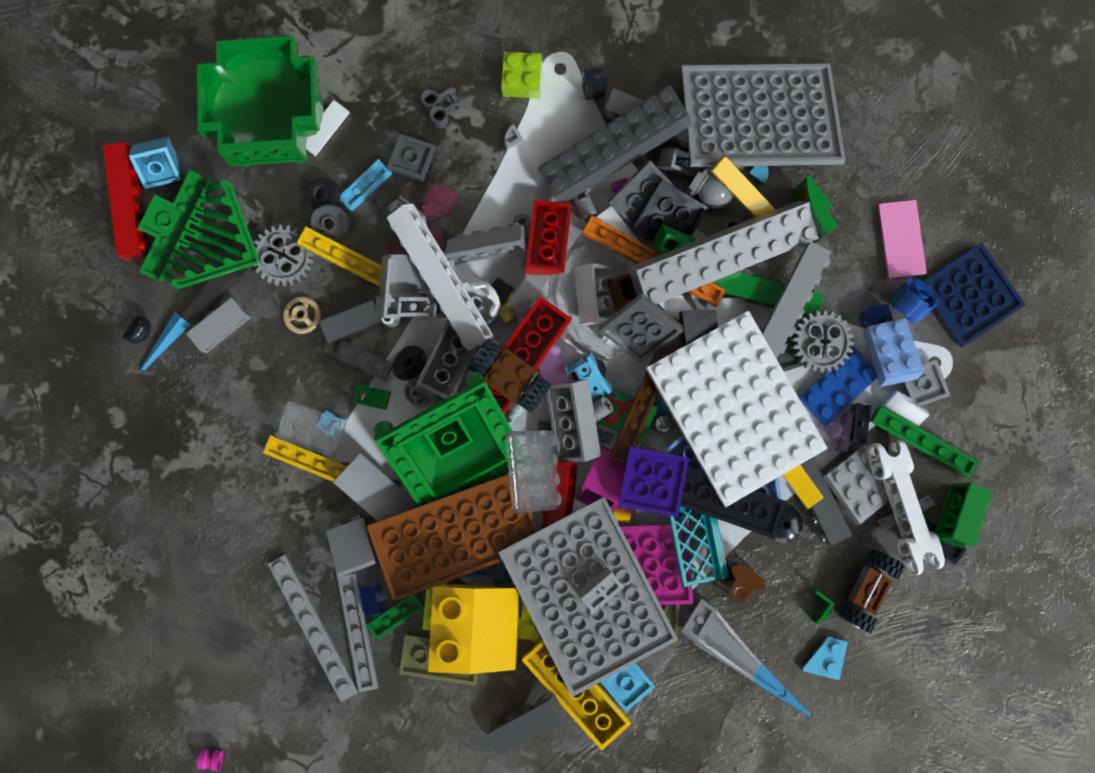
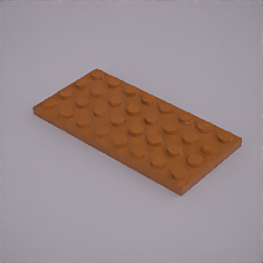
(448, 537)

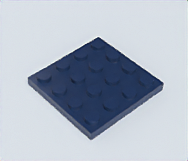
(973, 295)

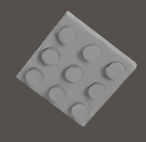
(856, 486)

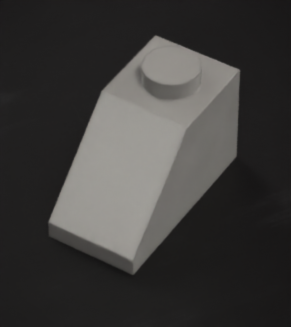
(677, 162)

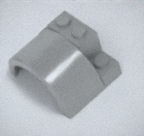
(402, 290)

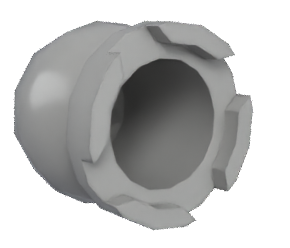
(710, 190)

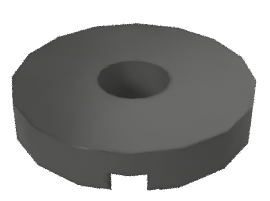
(333, 212)

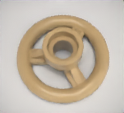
(295, 312)

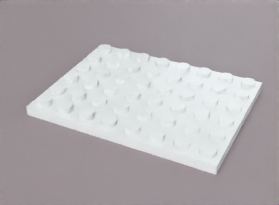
(736, 408)

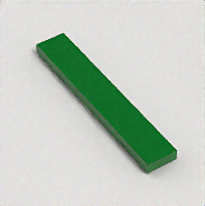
(923, 441)

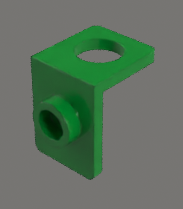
(373, 397)
(825, 611)

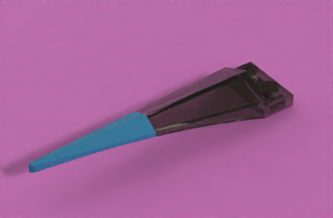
(195, 303)

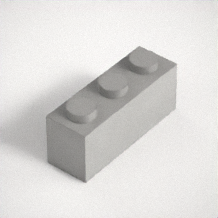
(218, 325)

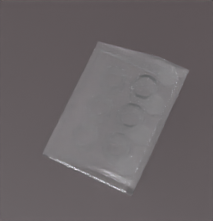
(533, 471)

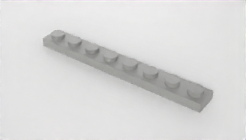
(313, 627)

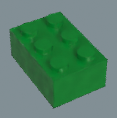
(963, 514)

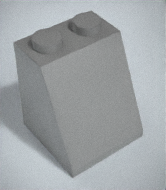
(351, 546)

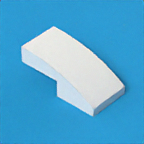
(904, 407)

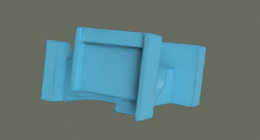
(591, 373)

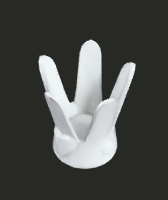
(698, 303)

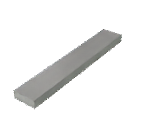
(534, 283)
(357, 632)

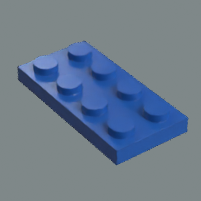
(838, 388)

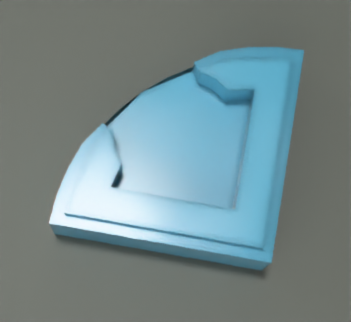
(760, 173)

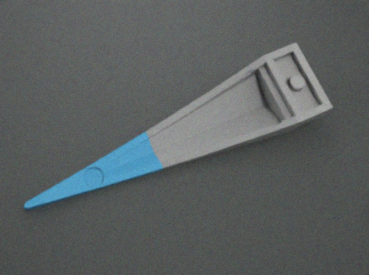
(717, 638)

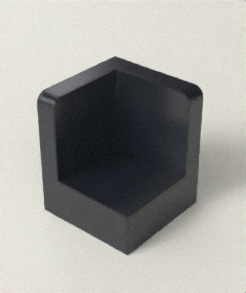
(502, 290)

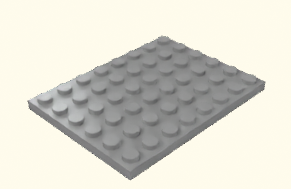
(762, 115)
(561, 561)

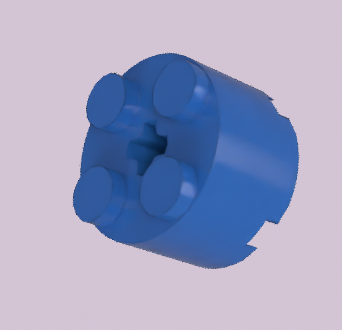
(914, 300)

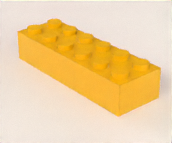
(591, 709)

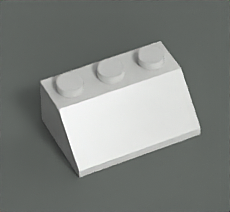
(593, 293)

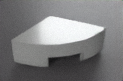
(512, 137)

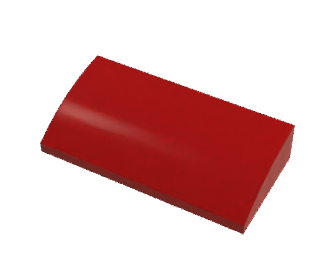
(548, 238)

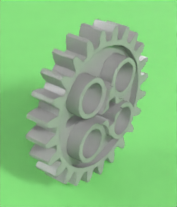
(274, 270)
(839, 343)

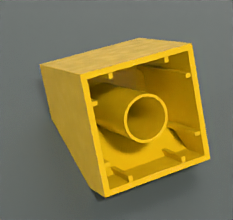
(473, 628)

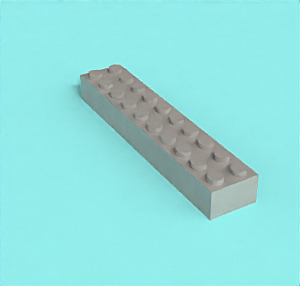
(724, 252)

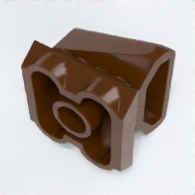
(740, 582)

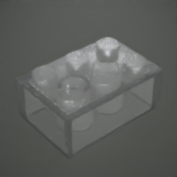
(311, 428)

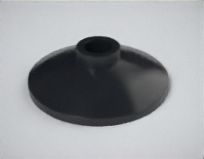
(409, 363)
(794, 528)

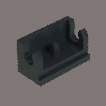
(592, 86)
(860, 423)

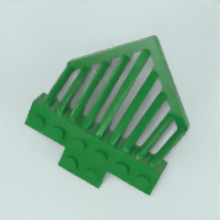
(171, 222)

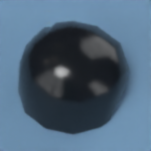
(138, 330)

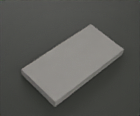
(373, 489)

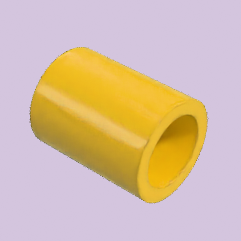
(622, 516)

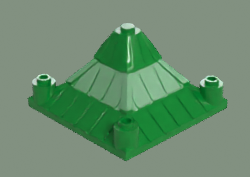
(448, 444)

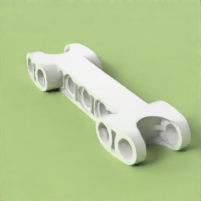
(916, 540)

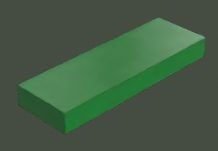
(395, 615)

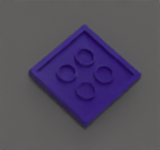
(653, 481)

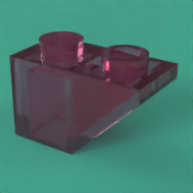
(440, 203)

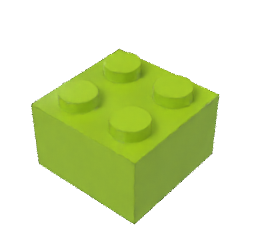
(522, 75)

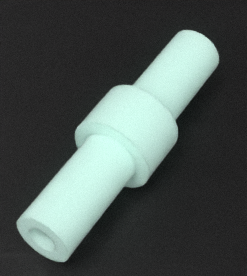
(516, 411)

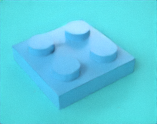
(628, 686)

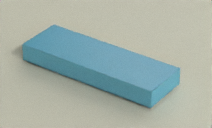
(365, 185)

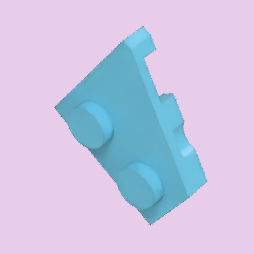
(827, 659)

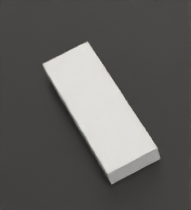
(331, 120)

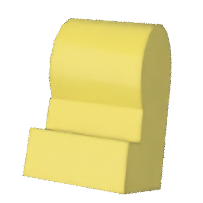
(506, 314)

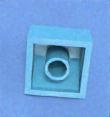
(155, 162)

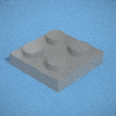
(929, 386)

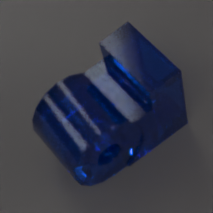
(875, 314)
(370, 601)

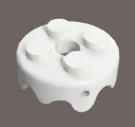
(486, 295)

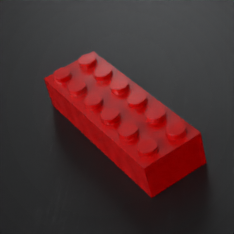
(534, 339)

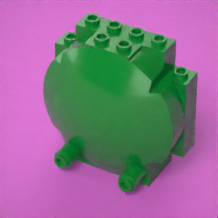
(259, 100)

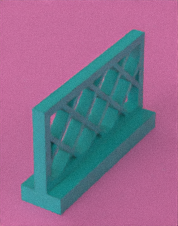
(712, 542)

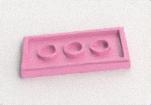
(901, 239)

